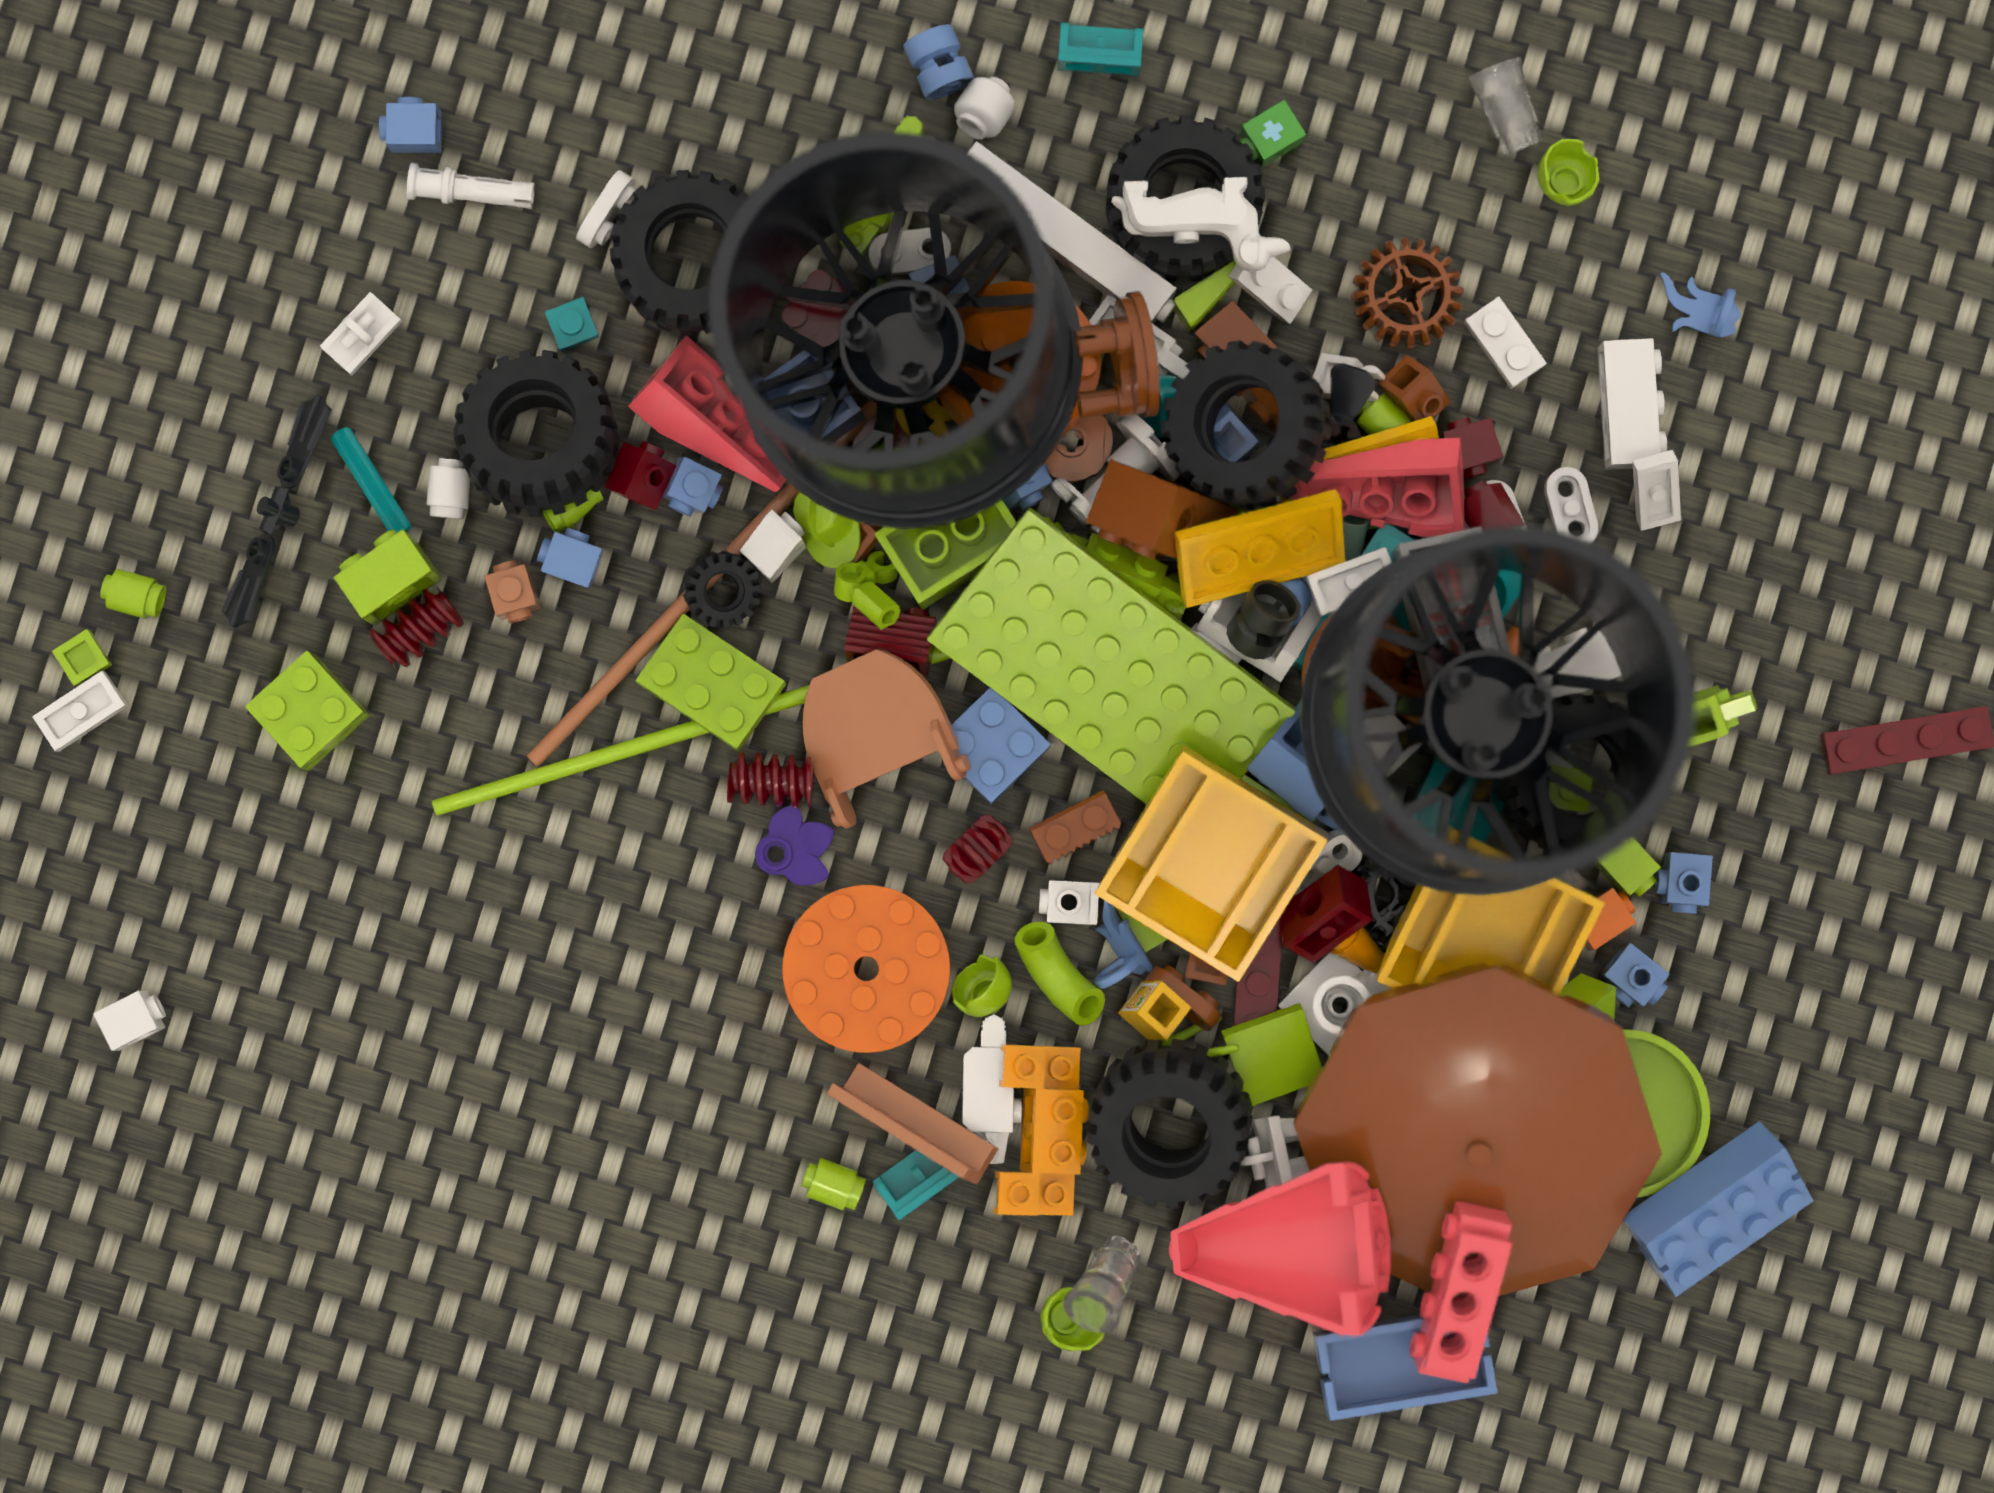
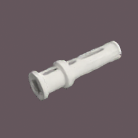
(450, 186)

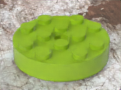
(1675, 1104)

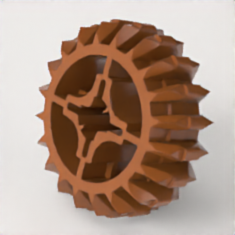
(1412, 310)

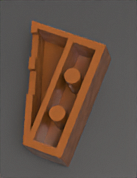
(1235, 325)

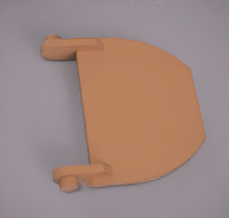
(871, 722)

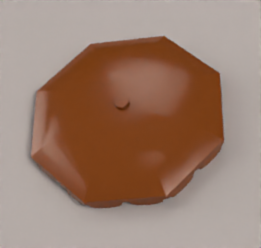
(1491, 1101)

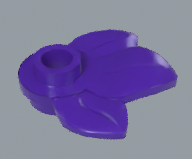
(801, 847)

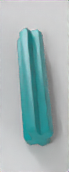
(370, 480)

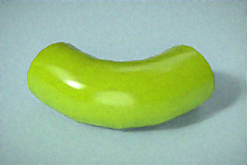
(1057, 975)

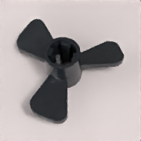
(1348, 393)

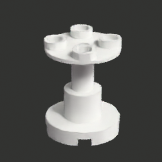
(1139, 451)

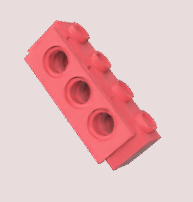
(1480, 1276)

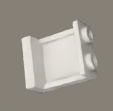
(1219, 614)

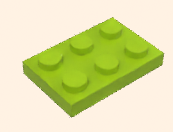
(710, 682)

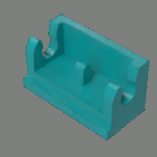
(1100, 50)
(912, 1183)

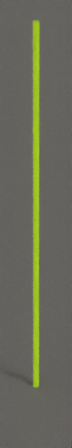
(619, 751)

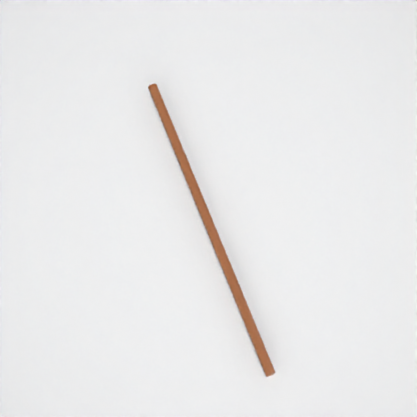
(666, 621)

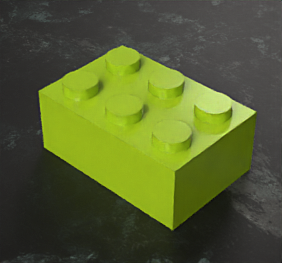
(945, 556)

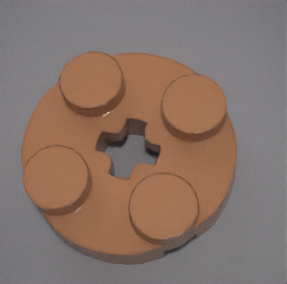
(1087, 459)

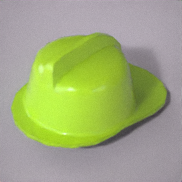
(827, 535)

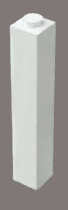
(1083, 246)

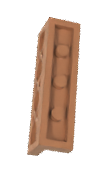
(915, 1123)

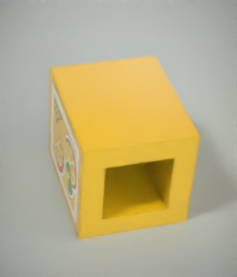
(1154, 1010)

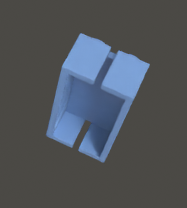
(1718, 1208)
(1378, 1375)

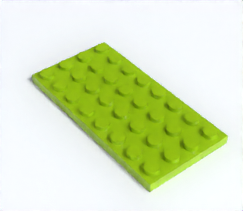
(1103, 662)

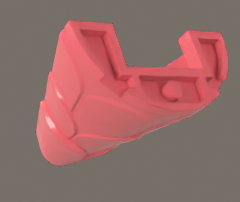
(1297, 1249)

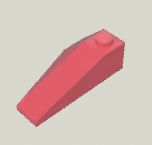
(698, 410)
(1398, 485)

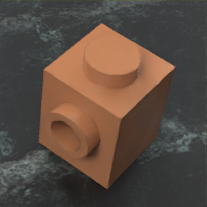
(512, 591)

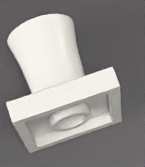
(1316, 991)

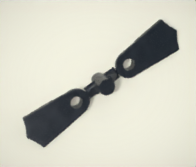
(276, 511)

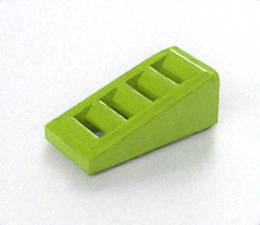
(1200, 299)

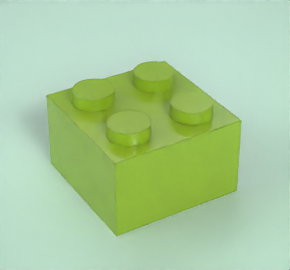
(386, 576)
(307, 710)

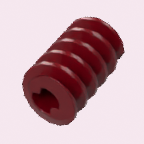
(416, 627)
(770, 779)

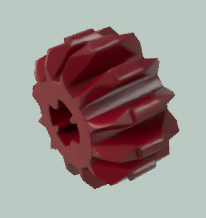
(977, 848)

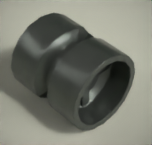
(1263, 619)

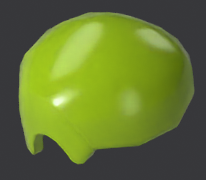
(1568, 172)
(982, 987)
(1061, 1329)

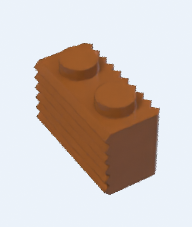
(1075, 827)

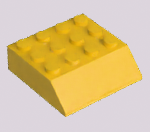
(1211, 863)
(1526, 929)

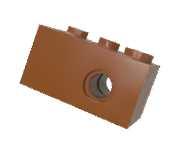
(1147, 510)

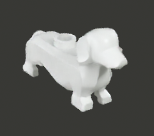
(1201, 213)

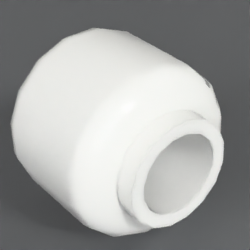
(984, 107)

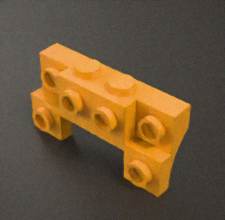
(1050, 1130)

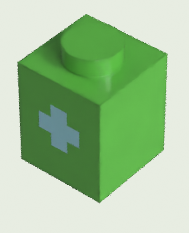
(1272, 134)

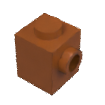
(1421, 391)

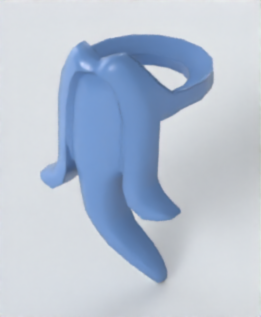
(1706, 312)
(1126, 946)

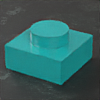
(572, 324)

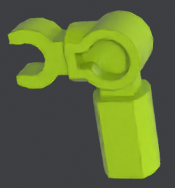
(857, 585)

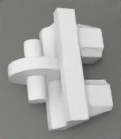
(361, 333)
(1269, 1152)

